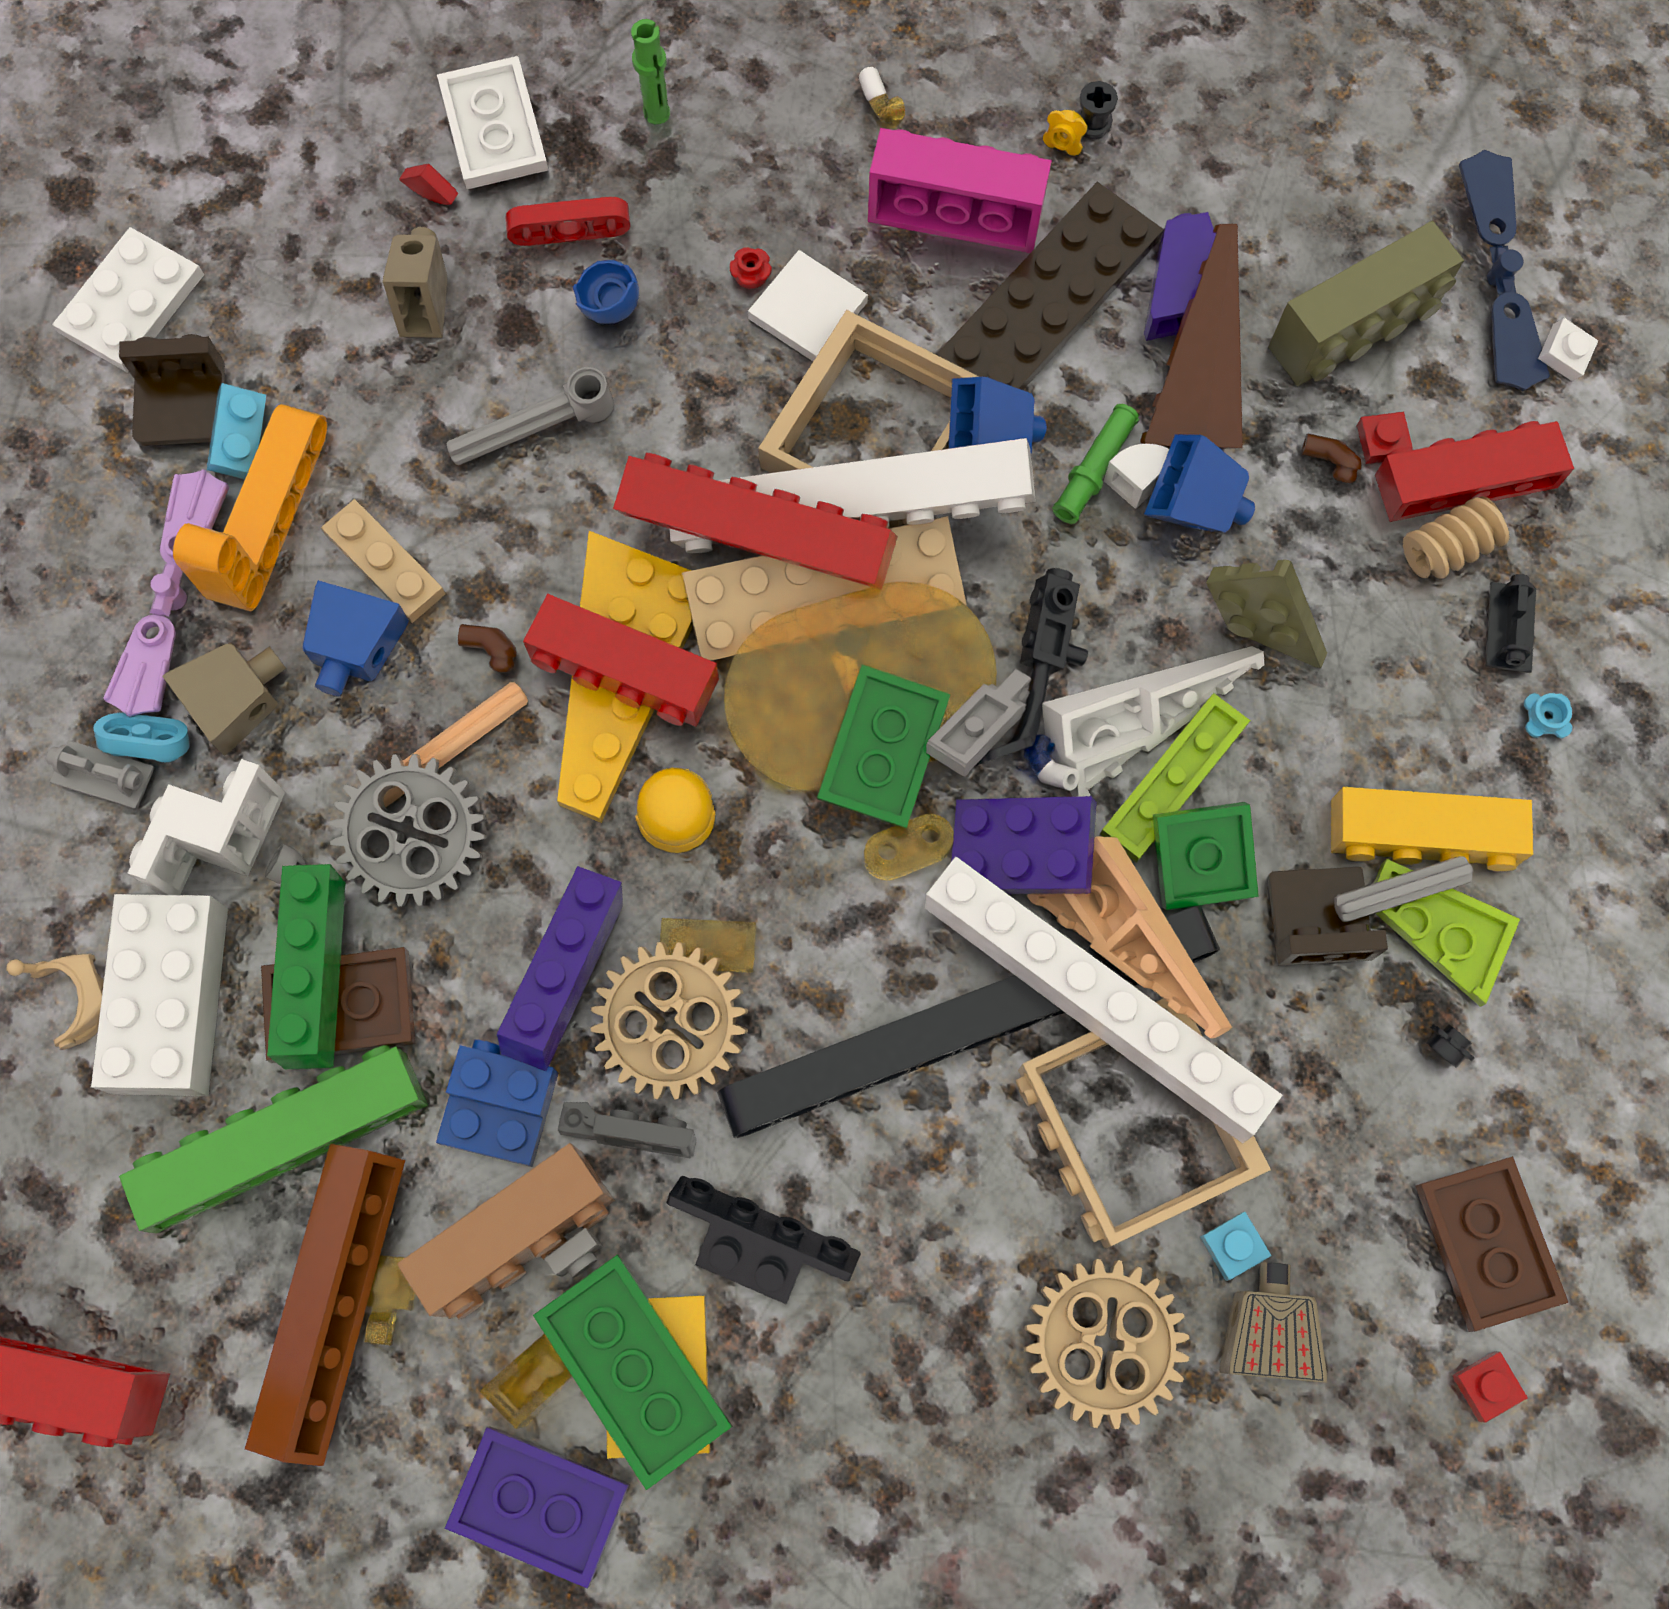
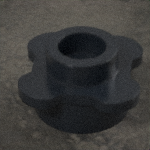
(1450, 1045)

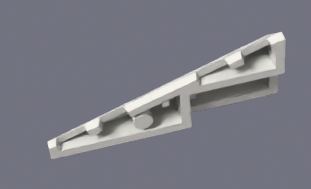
(1116, 721)

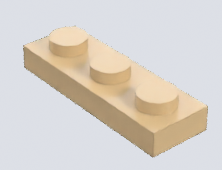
(383, 560)

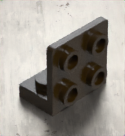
(1307, 923)

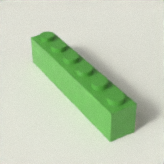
(272, 1140)

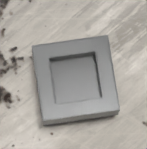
(574, 1255)

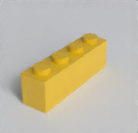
(1431, 827)

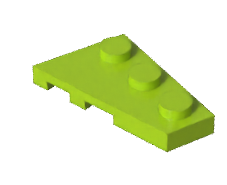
(1454, 934)

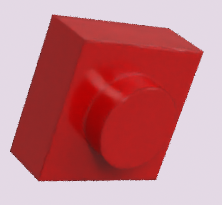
(1382, 435)
(1489, 1386)

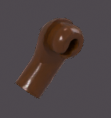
(1335, 451)
(493, 642)

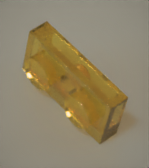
(728, 940)

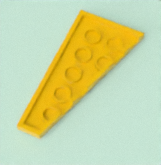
(599, 728)

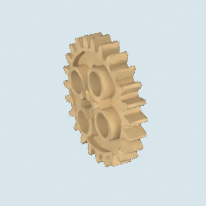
(643, 1055)
(1151, 1352)

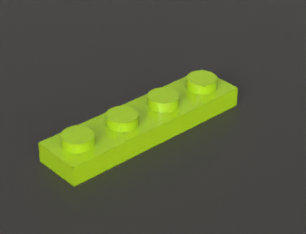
(1176, 774)

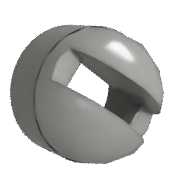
(283, 857)

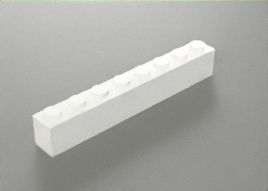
(907, 485)
(1102, 1001)

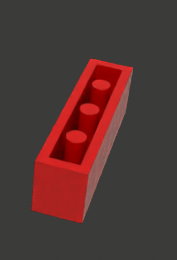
(1486, 465)
(621, 661)

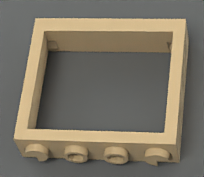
(874, 341)
(1246, 1156)

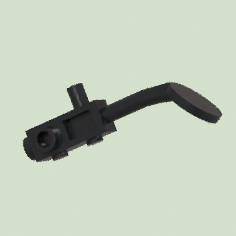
(1044, 650)

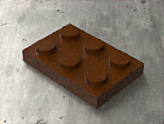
(372, 1001)
(1491, 1244)

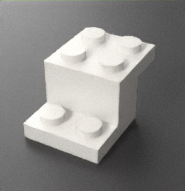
(197, 827)

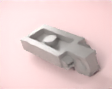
(980, 723)

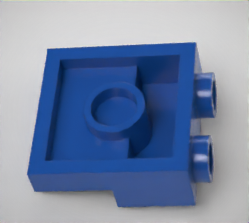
(496, 1104)

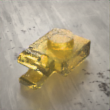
(387, 1295)

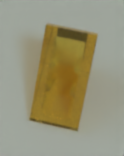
(527, 1383)

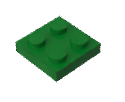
(1205, 855)

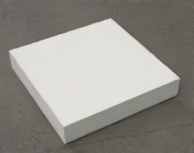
(805, 304)

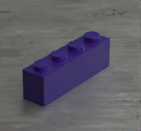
(560, 969)

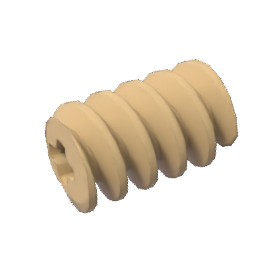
(1455, 538)

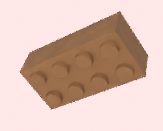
(506, 1233)

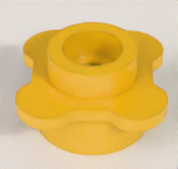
(1069, 123)

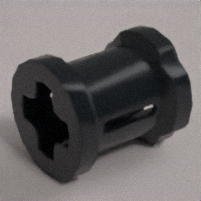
(1097, 103)

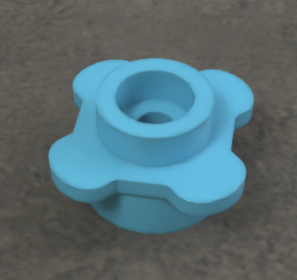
(1557, 706)

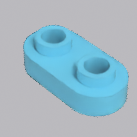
(142, 736)

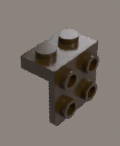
(173, 388)

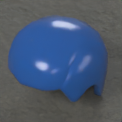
(607, 292)

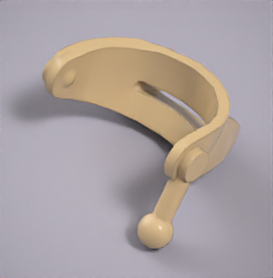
(89, 992)

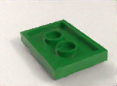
(883, 746)

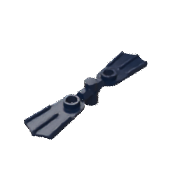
(1492, 201)

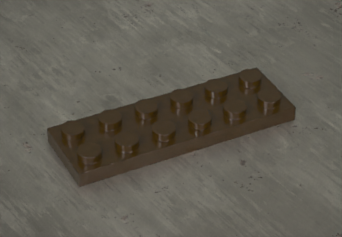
(1054, 290)

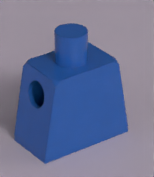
(991, 413)
(1200, 487)
(350, 635)

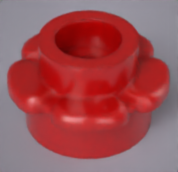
(750, 276)

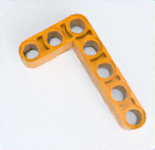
(239, 562)

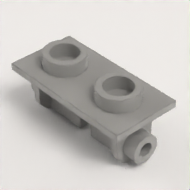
(99, 773)

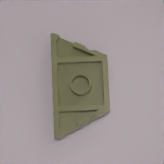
(1268, 609)

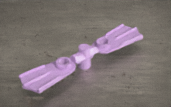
(138, 679)

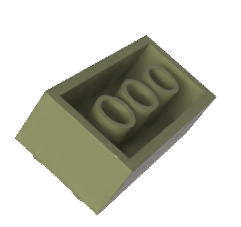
(1365, 304)

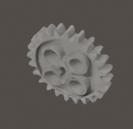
(394, 869)

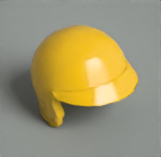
(675, 810)

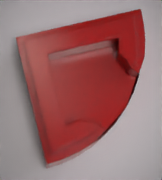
(429, 184)

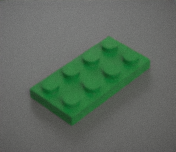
(632, 1371)

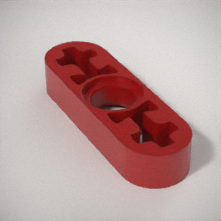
(545, 222)

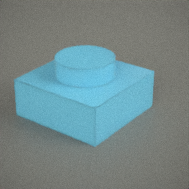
(1235, 1246)

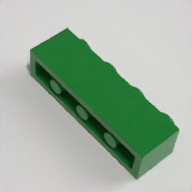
(307, 967)

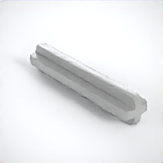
(1403, 889)

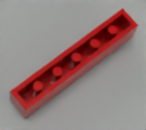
(756, 521)

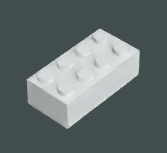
(160, 995)

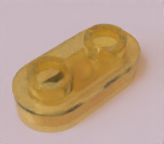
(910, 847)

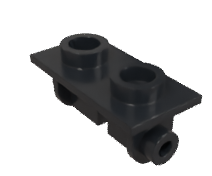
(1511, 624)

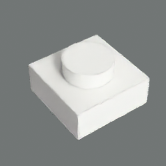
(1568, 349)

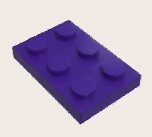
(1028, 842)
(537, 1506)

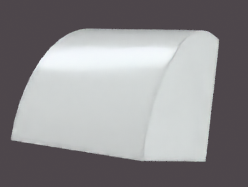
(1136, 471)

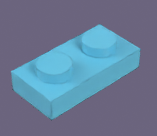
(235, 430)

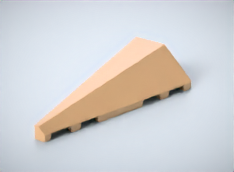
(1135, 935)

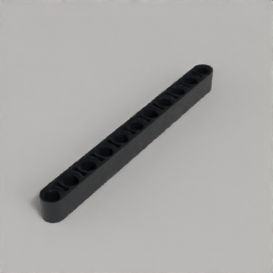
(913, 1042)

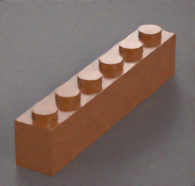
(325, 1306)

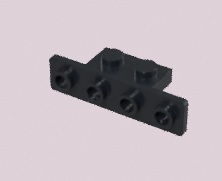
(757, 1245)

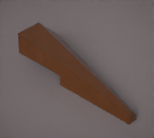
(1205, 360)

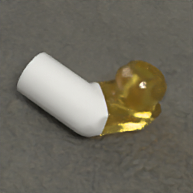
(875, 93)

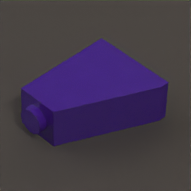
(1181, 251)

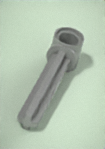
(538, 416)

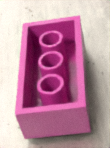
(957, 190)

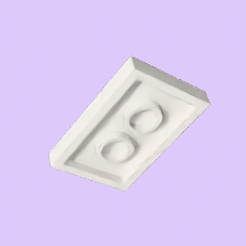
(492, 122)
(128, 296)

